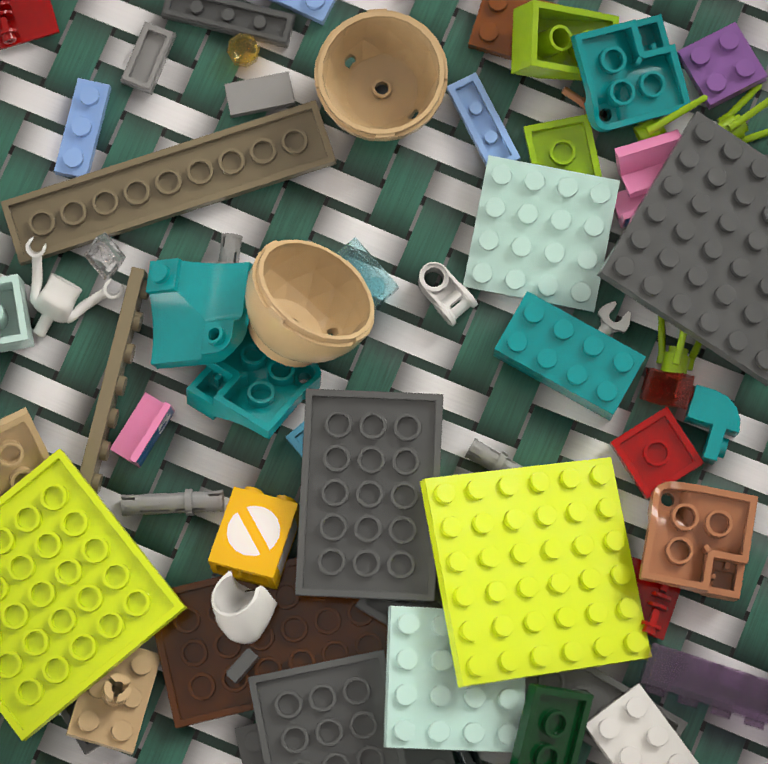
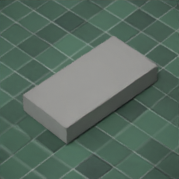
(148, 58)
(259, 94)

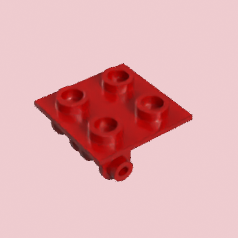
(26, 21)
(656, 602)

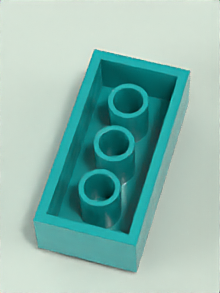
(568, 355)

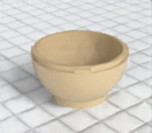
(388, 52)
(301, 296)

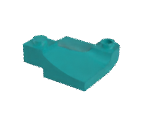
(629, 73)
(196, 311)
(251, 389)

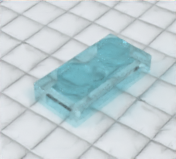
(376, 278)

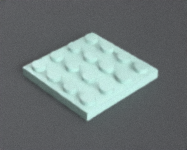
(541, 233)
(423, 694)

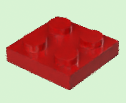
(656, 452)

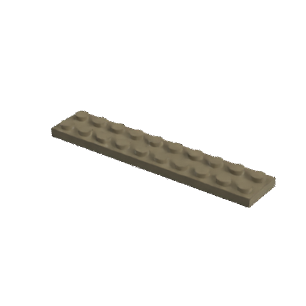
(169, 182)

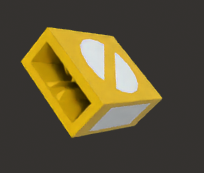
(255, 536)

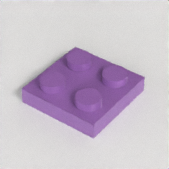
(722, 65)

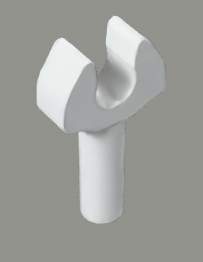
(608, 326)

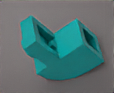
(719, 415)

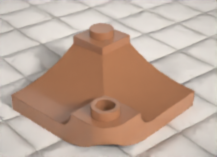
(698, 539)

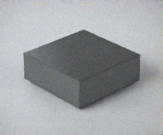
(242, 665)

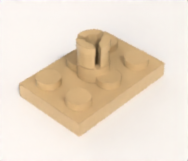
(19, 448)
(116, 705)

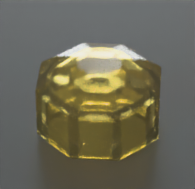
(243, 50)

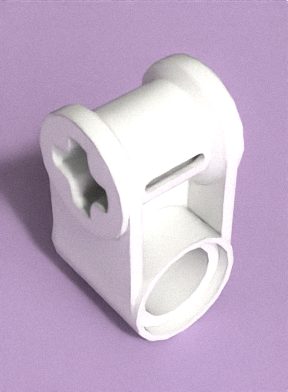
(446, 294)

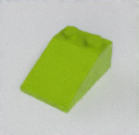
(543, 38)

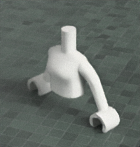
(59, 295)

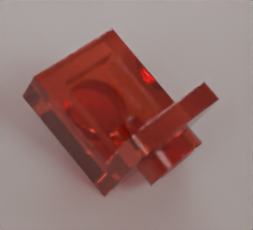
(667, 388)

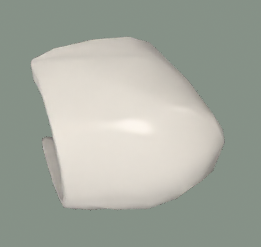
(241, 611)

